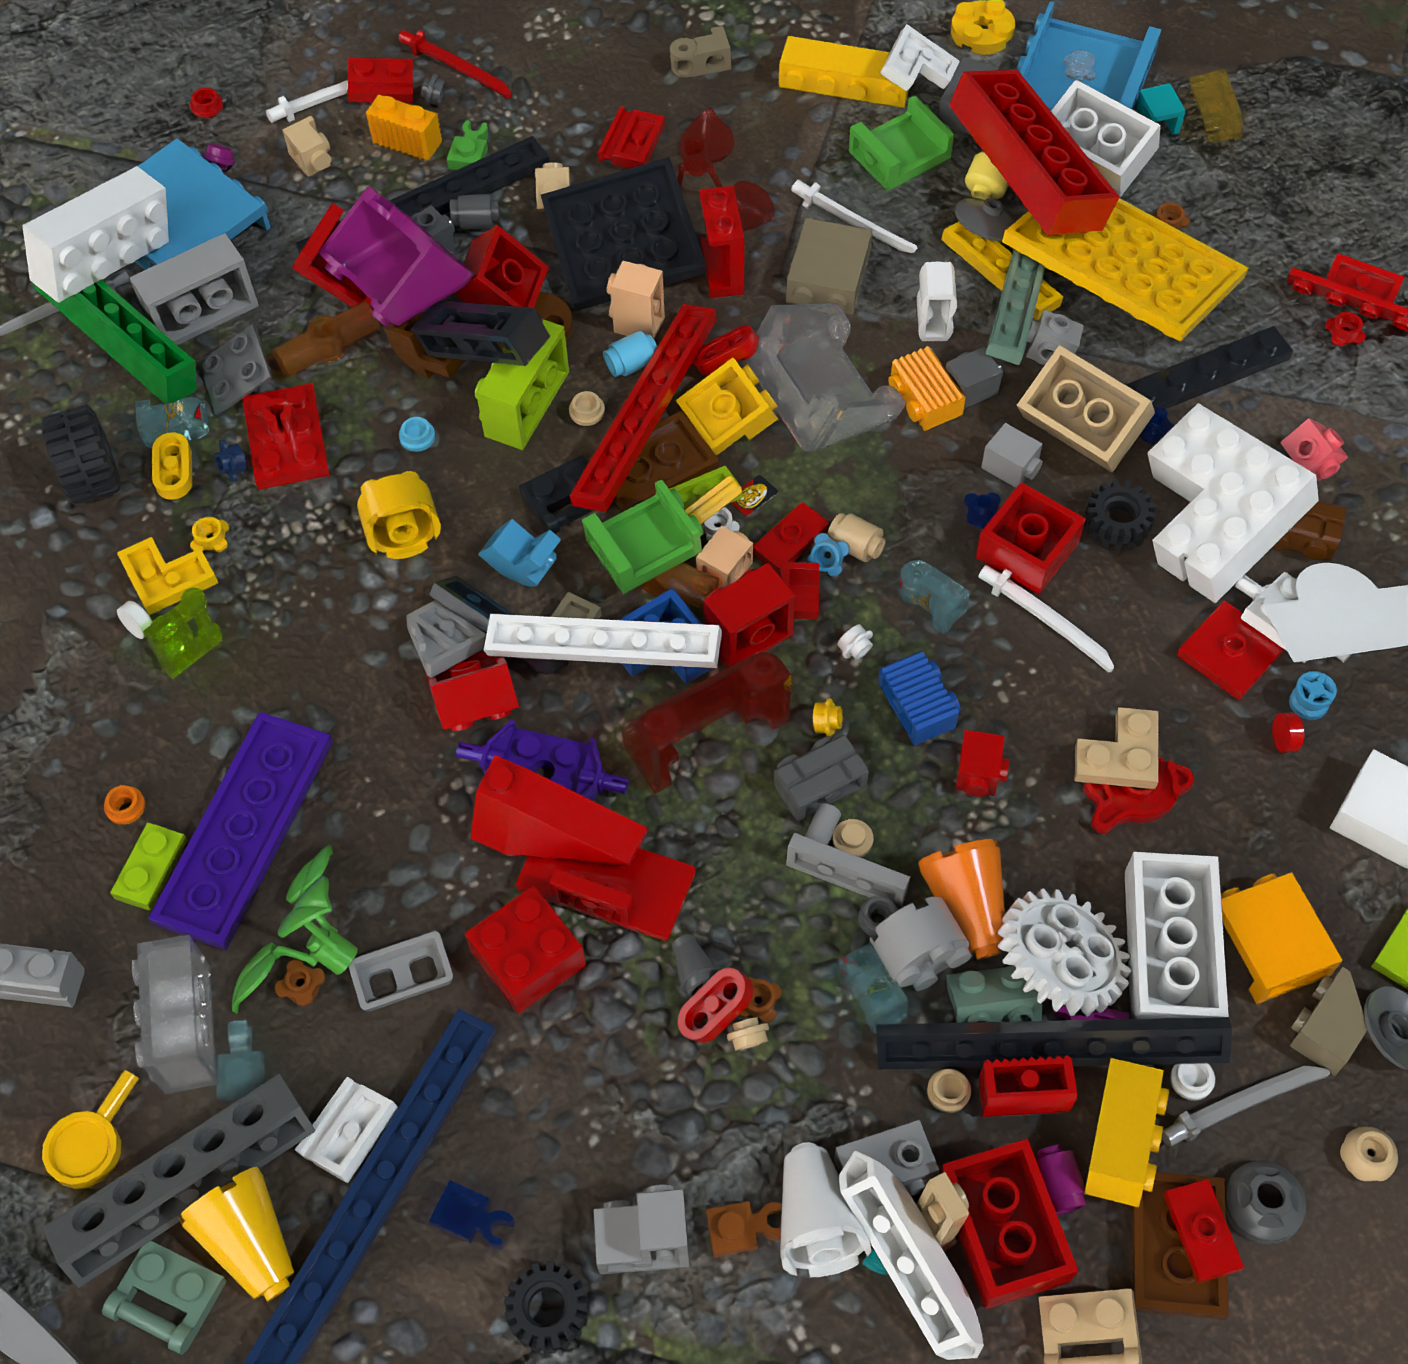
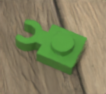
(468, 148)

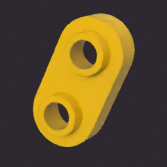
(172, 469)

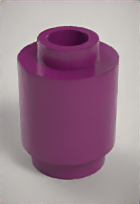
(1062, 1178)

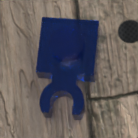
(465, 1213)

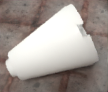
(816, 1220)

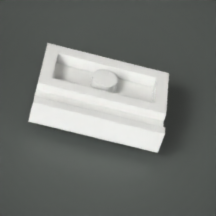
(347, 1129)

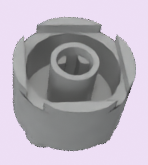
(920, 943)

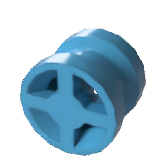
(1312, 687)

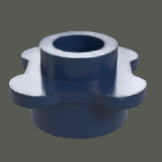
(230, 460)

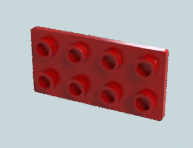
(636, 896)

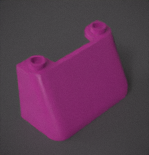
(392, 260)

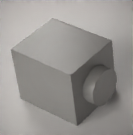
(1012, 456)

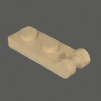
(944, 1209)

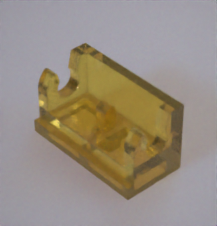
(1217, 105)

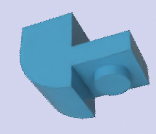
(519, 554)

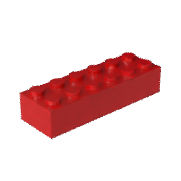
(1033, 152)

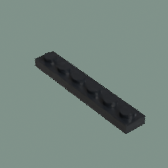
(1214, 369)

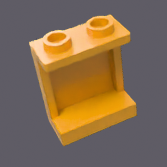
(1278, 936)

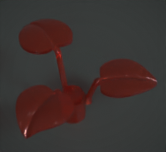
(712, 141)

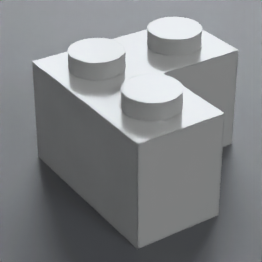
(644, 1234)

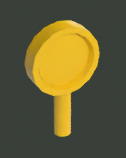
(85, 1144)

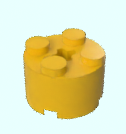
(398, 515)

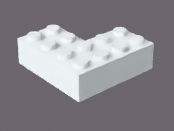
(1238, 496)

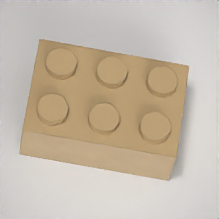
(1086, 408)

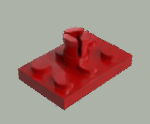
(285, 436)

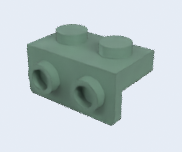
(992, 997)

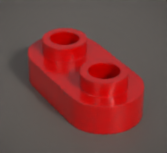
(738, 343)
(715, 1002)

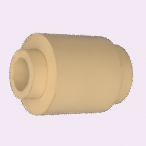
(862, 537)

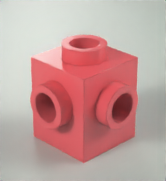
(1316, 448)

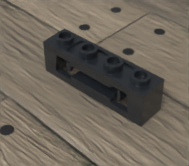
(477, 331)

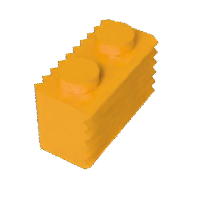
(404, 127)
(926, 388)

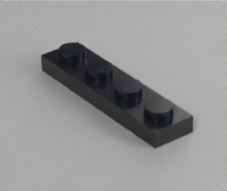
(476, 609)

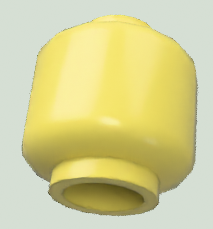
(985, 179)

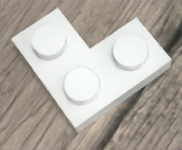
(916, 55)

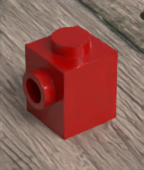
(981, 764)

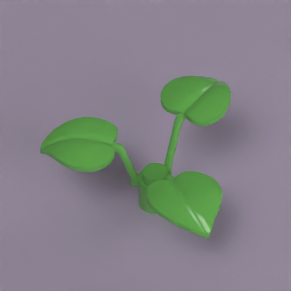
(325, 943)

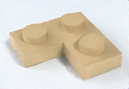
(1128, 760)

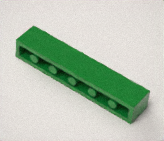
(130, 340)

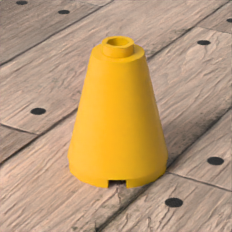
(242, 1234)

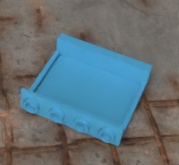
(1119, 60)
(199, 201)

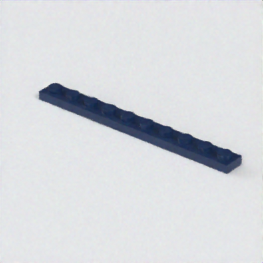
(373, 1193)

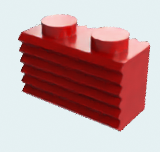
(1027, 1086)

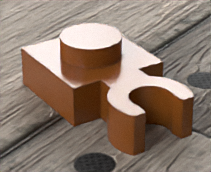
(735, 1228)

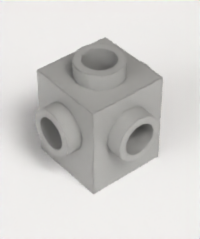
(1050, 333)

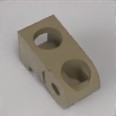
(701, 54)

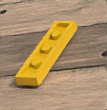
(993, 261)

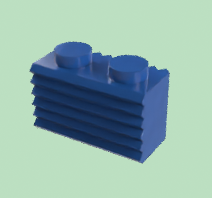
(919, 697)

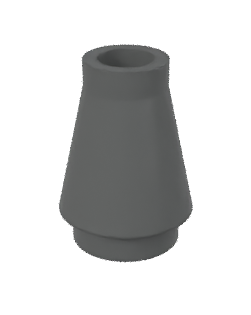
(692, 964)

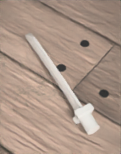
(287, 109)
(812, 195)
(1002, 584)

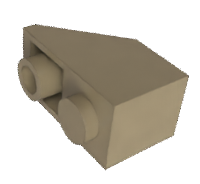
(1334, 1025)

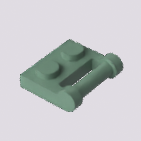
(173, 1282)

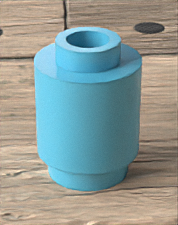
(629, 354)

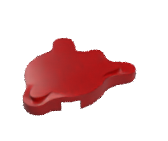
(1138, 805)

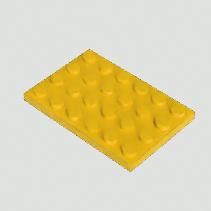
(1136, 266)

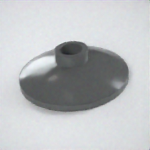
(984, 217)
(1388, 1023)

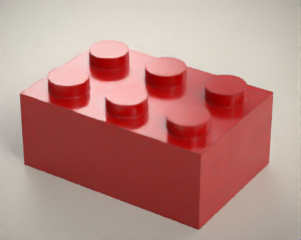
(1011, 1226)

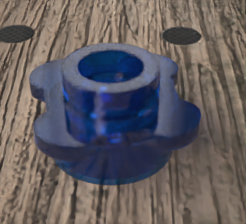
(1154, 433)
(978, 516)

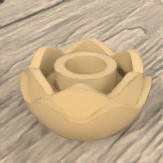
(1360, 1163)

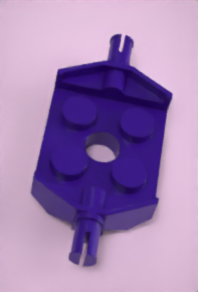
(574, 762)

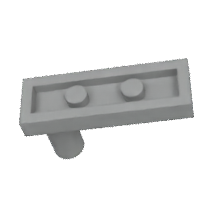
(815, 857)

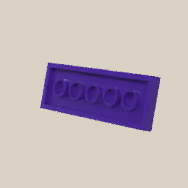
(241, 831)

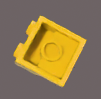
(728, 406)

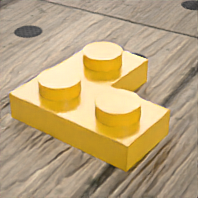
(160, 582)

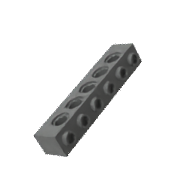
(160, 1188)

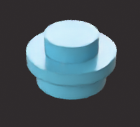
(416, 434)

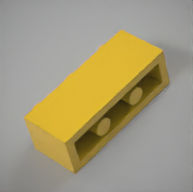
(1127, 1133)

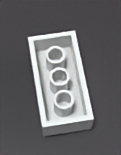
(96, 234)
(1175, 937)

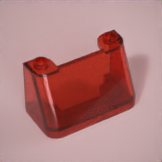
(753, 687)

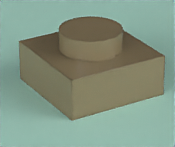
(576, 607)

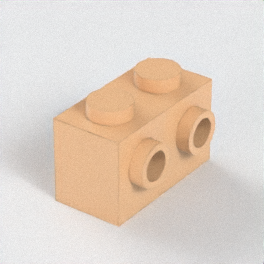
(636, 299)

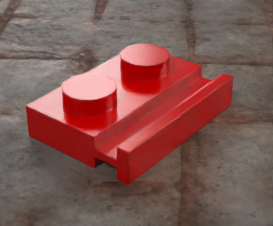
(380, 77)
(631, 138)

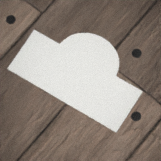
(1339, 614)

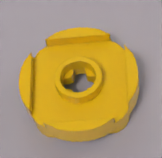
(968, 24)

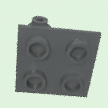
(236, 370)

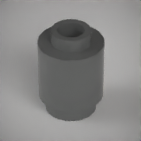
(474, 211)

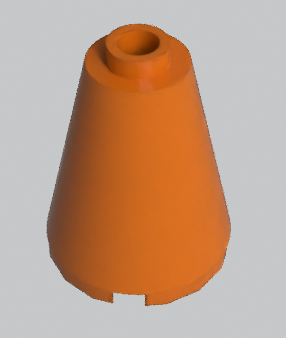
(972, 890)

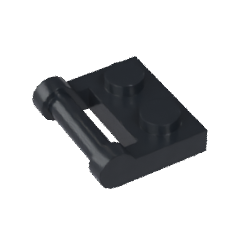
(552, 492)

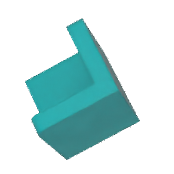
(1161, 104)

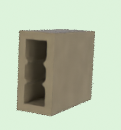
(829, 264)

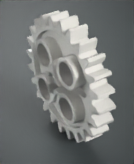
(1064, 952)

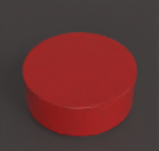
(1288, 732)

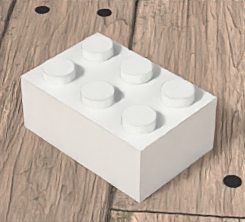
(1108, 133)

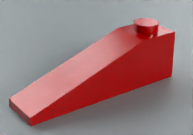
(537, 817)

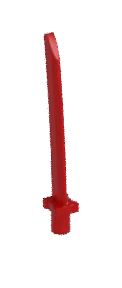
(420, 44)

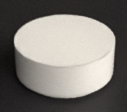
(134, 618)

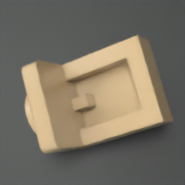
(550, 178)

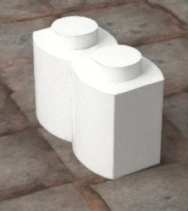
(936, 301)

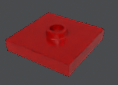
(1230, 651)

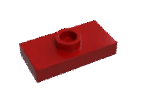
(790, 537)
(1203, 1231)

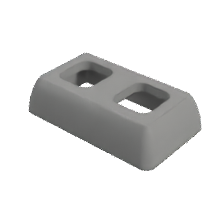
(398, 960)

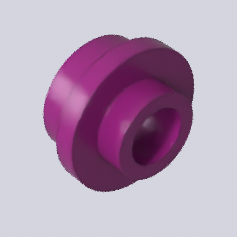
(219, 155)

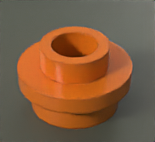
(119, 796)

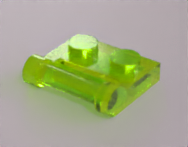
(173, 638)

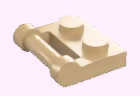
(1090, 1320)

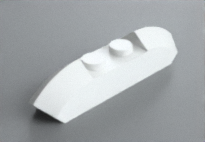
(912, 1257)

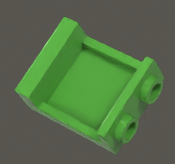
(902, 145)
(645, 538)

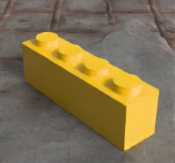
(838, 71)

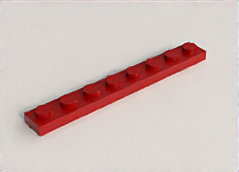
(643, 409)

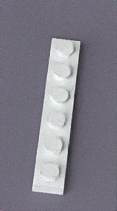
(603, 640)

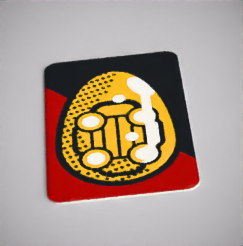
(755, 495)

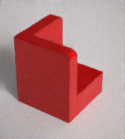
(804, 583)

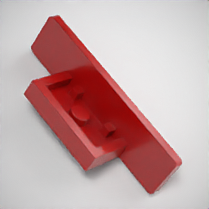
(1356, 285)

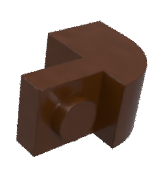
(414, 355)

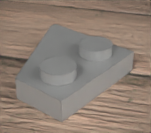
(442, 637)

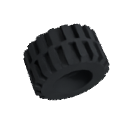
(80, 454)

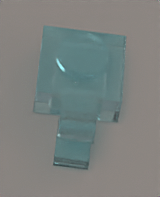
(242, 1069)

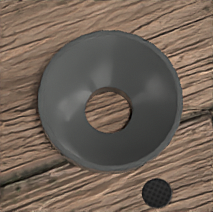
(1251, 1217)

